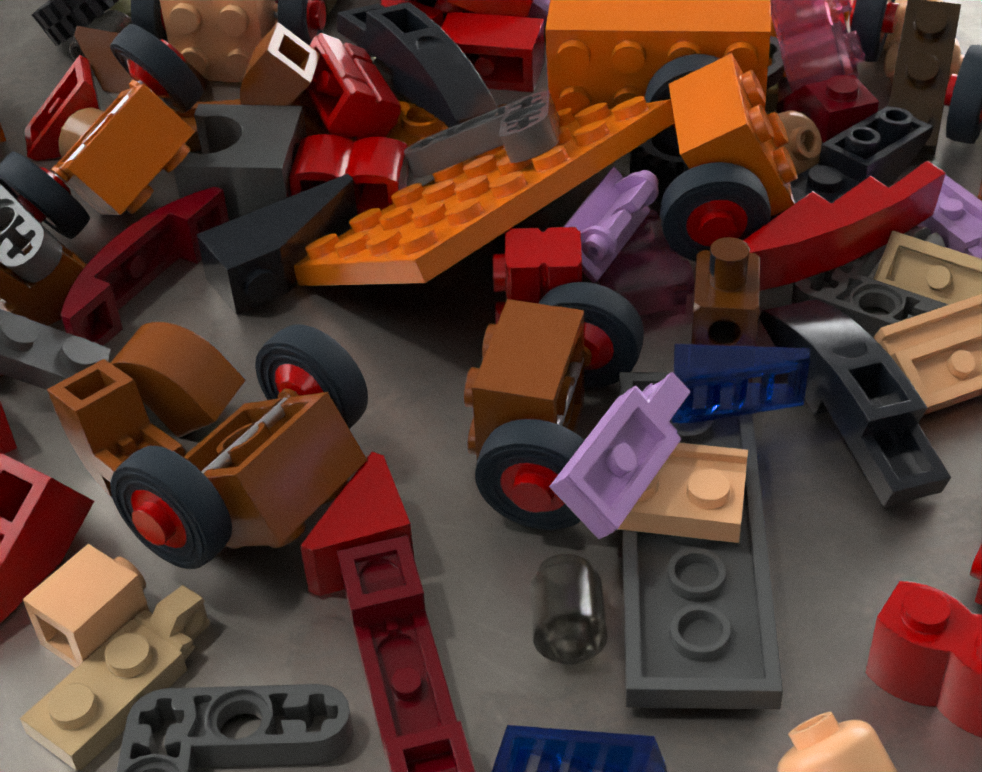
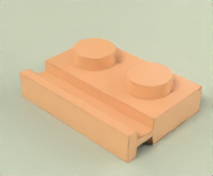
(939, 352)
(694, 495)

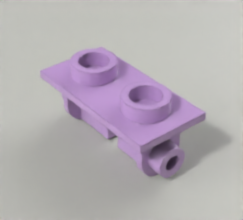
(611, 217)

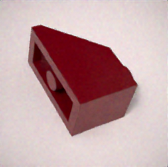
(832, 104)

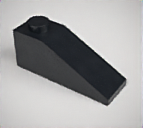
(256, 253)

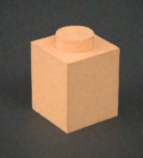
(85, 603)

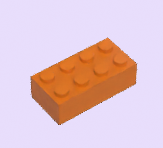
(616, 46)

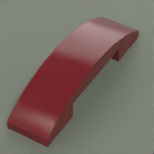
(136, 260)
(401, 660)

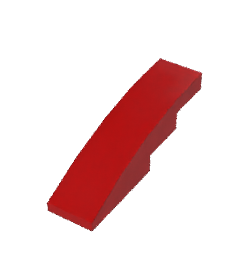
(824, 235)

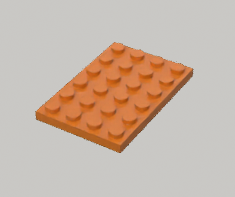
(476, 201)

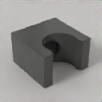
(244, 153)

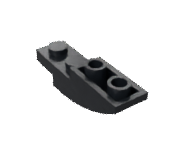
(425, 60)
(873, 147)
(865, 397)

